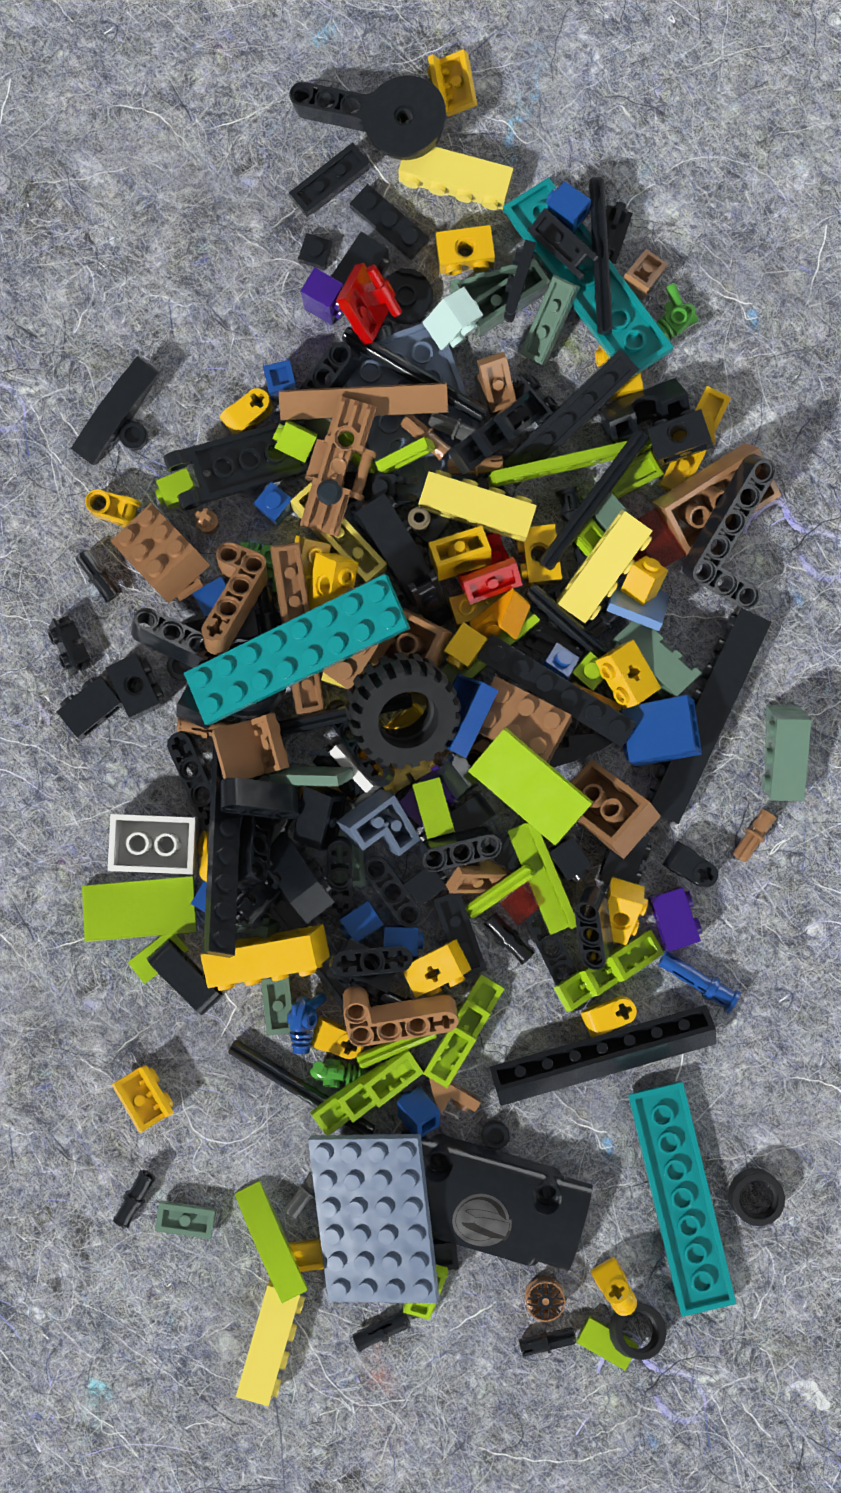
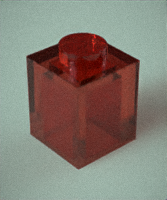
(519, 904)

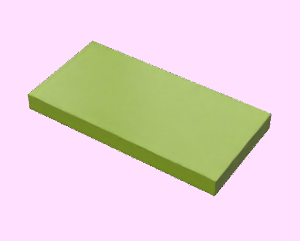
(530, 786)
(139, 909)

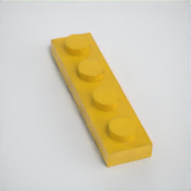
(711, 403)

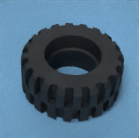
(421, 738)

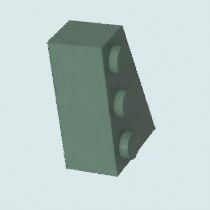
(491, 296)
(664, 662)
(786, 752)

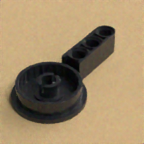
(380, 113)
(181, 650)

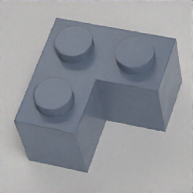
(380, 819)

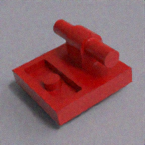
(366, 301)

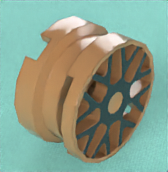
(544, 1298)

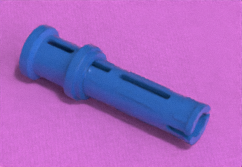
(709, 987)

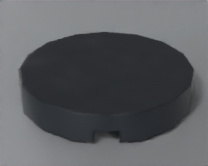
(412, 294)

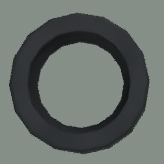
(770, 1214)
(657, 1339)

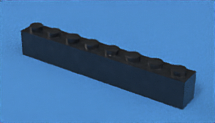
(713, 705)
(603, 1055)

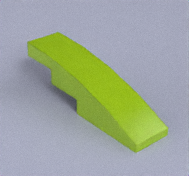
(621, 965)
(458, 1043)
(366, 1091)
(271, 1241)

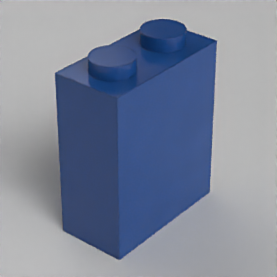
(663, 731)

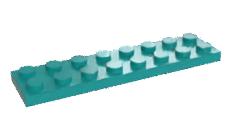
(632, 324)
(297, 650)
(681, 1198)

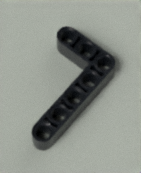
(728, 534)

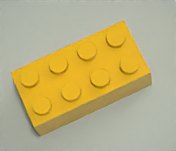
(273, 957)

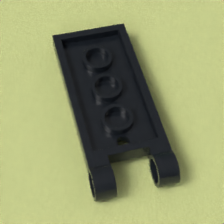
(235, 465)

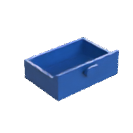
(475, 704)

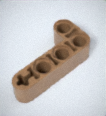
(230, 600)
(396, 1020)

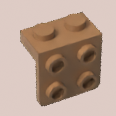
(250, 748)

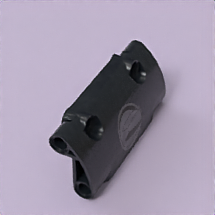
(503, 1203)

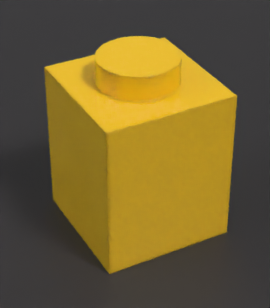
(644, 580)

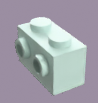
(453, 319)

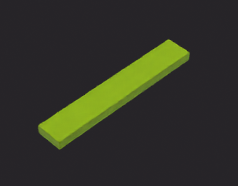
(557, 464)

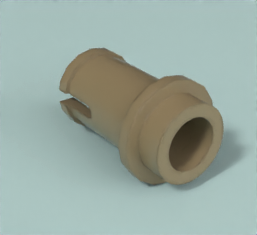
(419, 512)

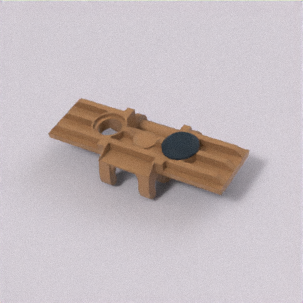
(329, 463)

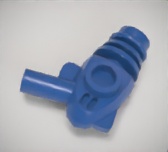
(303, 1019)

